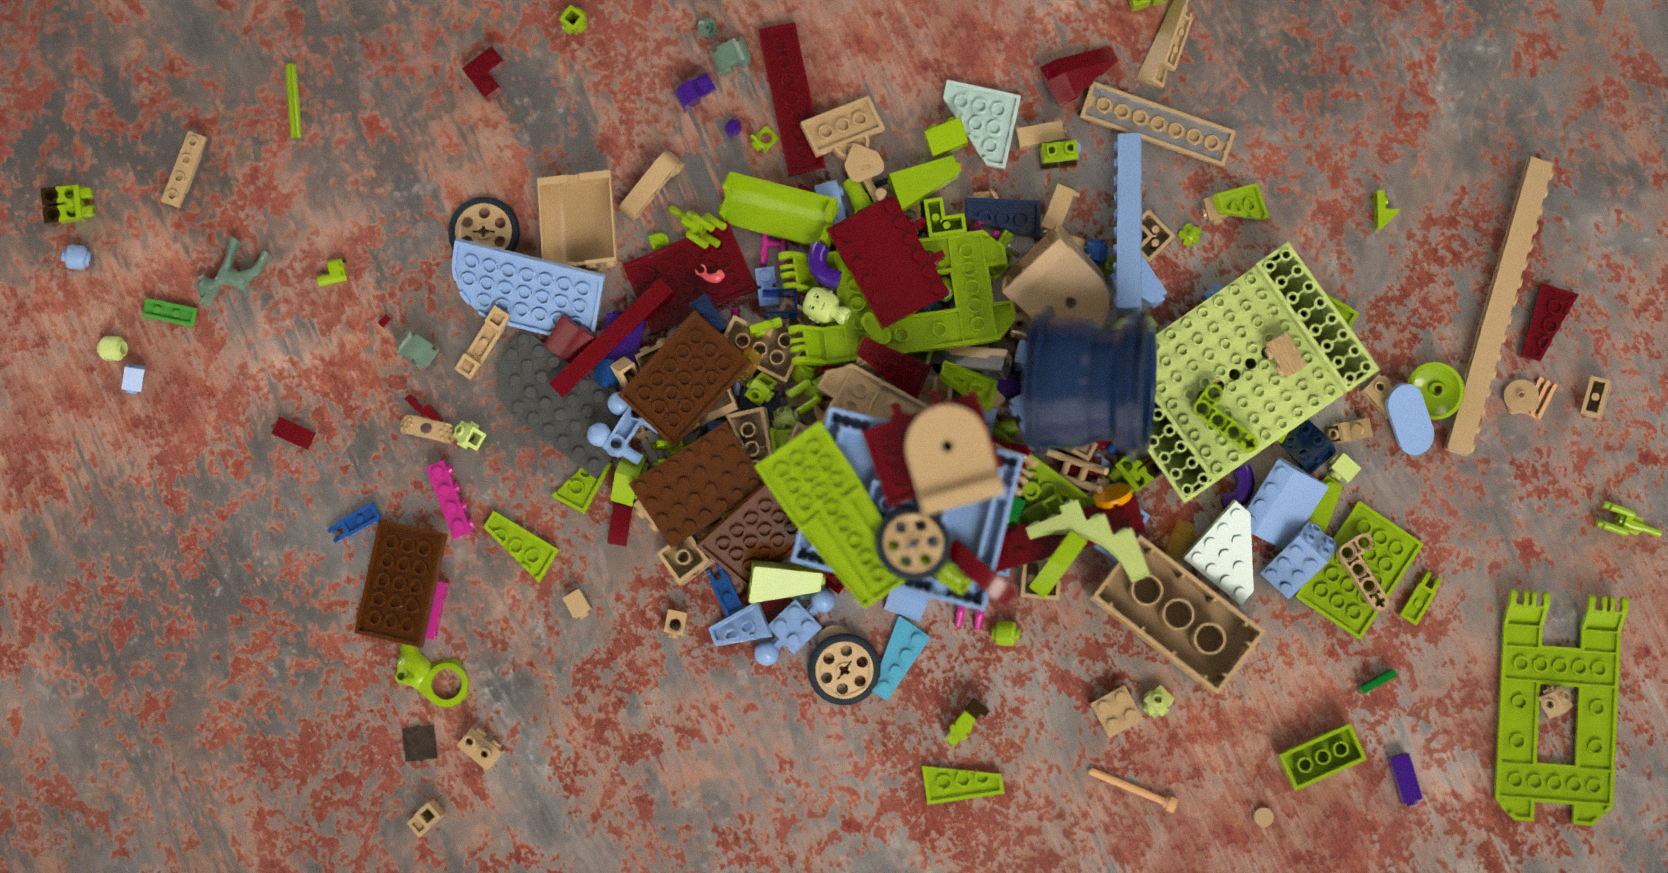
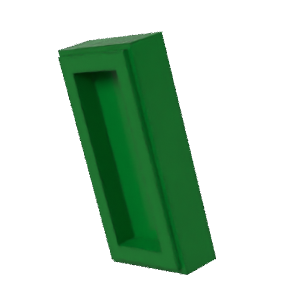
(1377, 681)

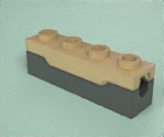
(186, 171)
(983, 360)

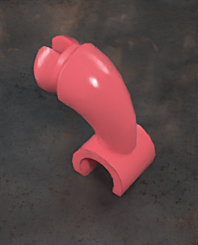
(712, 278)

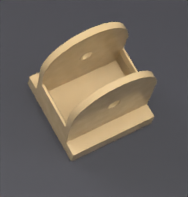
(1058, 276)
(952, 477)

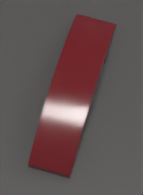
(980, 573)

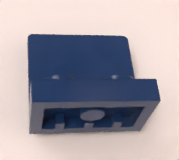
(1308, 446)

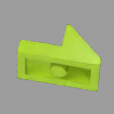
(1381, 214)

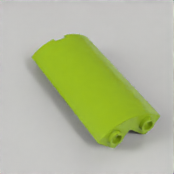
(777, 209)

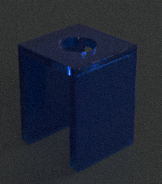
(775, 293)

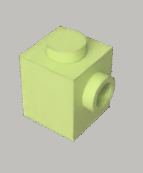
(1343, 468)

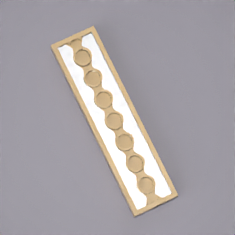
(1158, 124)

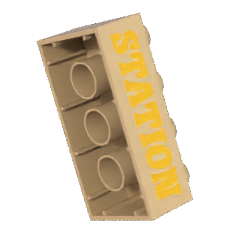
(1179, 618)

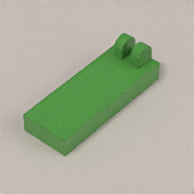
(170, 312)

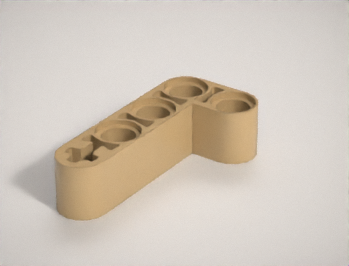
(663, 168)
(1365, 574)

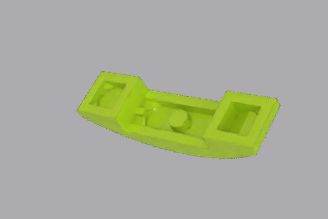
(1058, 563)

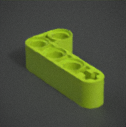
(1227, 421)

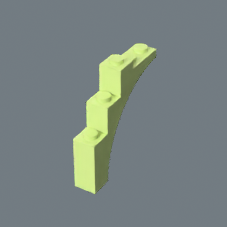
(1096, 529)

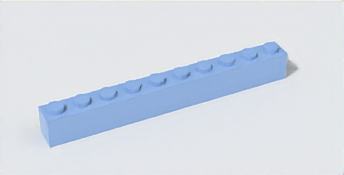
(1128, 224)

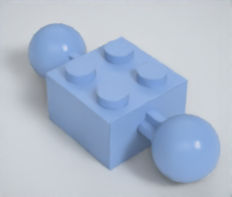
(794, 627)

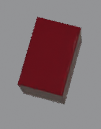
(385, 321)

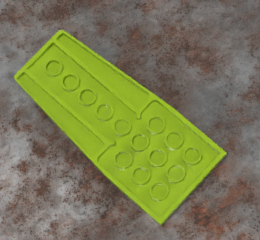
(831, 510)

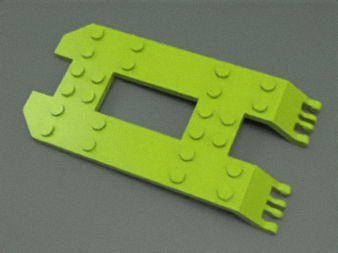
(970, 323)
(1594, 672)

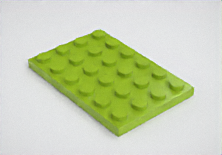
(1332, 590)

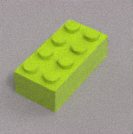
(1321, 756)

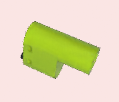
(336, 274)

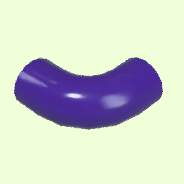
(818, 266)
(1243, 488)

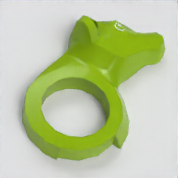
(419, 672)

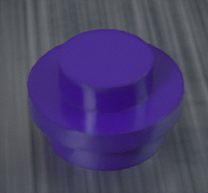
(733, 127)

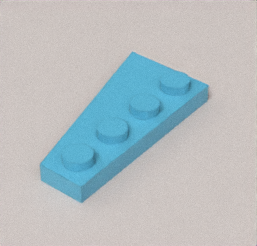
(900, 654)

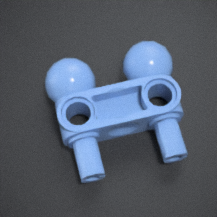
(601, 436)

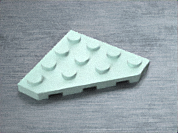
(986, 118)
(1226, 552)

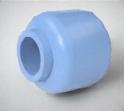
(76, 257)

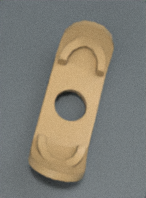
(1021, 316)
(440, 431)

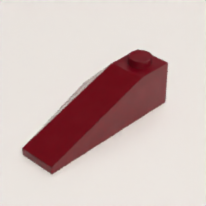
(1074, 73)

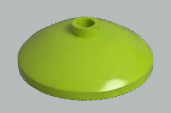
(1440, 374)

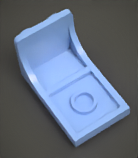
(1300, 560)

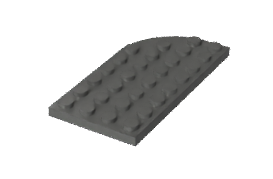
(562, 422)

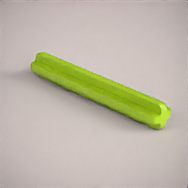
(293, 100)

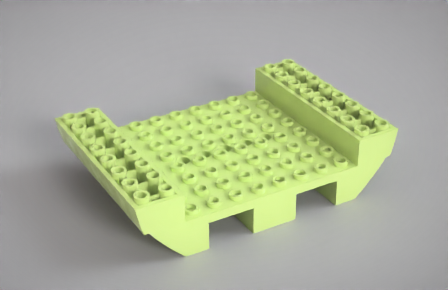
(1220, 337)

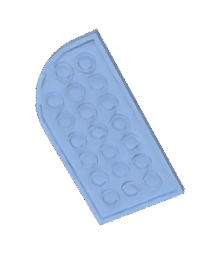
(526, 287)

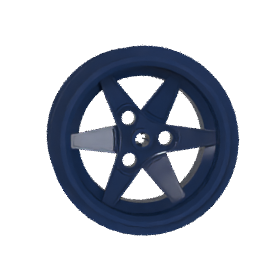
(1089, 383)

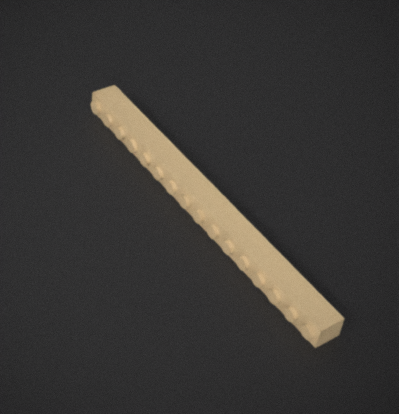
(1499, 305)

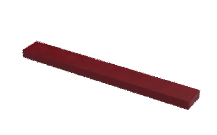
(611, 337)

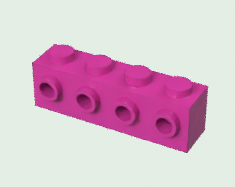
(452, 504)

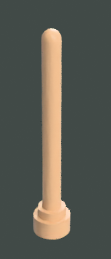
(1169, 802)

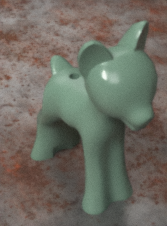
(209, 288)

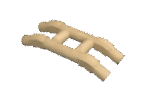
(1085, 466)

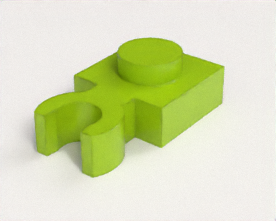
(761, 328)

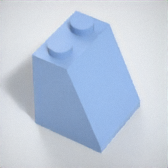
(1152, 289)
(906, 604)

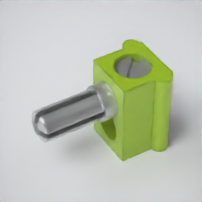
(1005, 238)

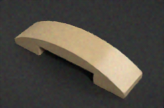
(483, 343)

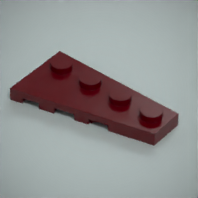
(1547, 316)
(898, 368)

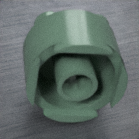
(731, 55)
(417, 348)

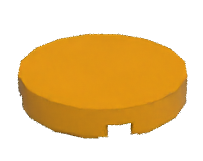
(1113, 494)

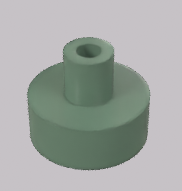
(707, 27)

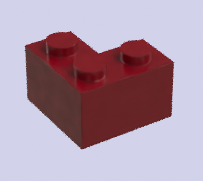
(481, 71)

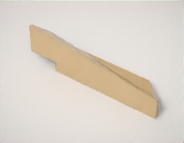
(1167, 45)

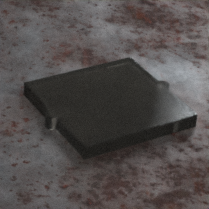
(419, 743)

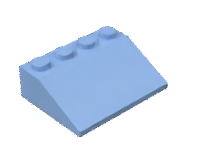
(1284, 503)

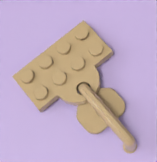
(846, 129)

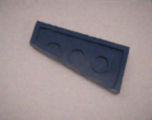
(1008, 214)

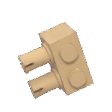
(480, 748)

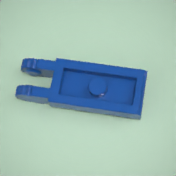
(356, 521)
(725, 592)

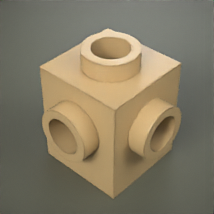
(1555, 701)

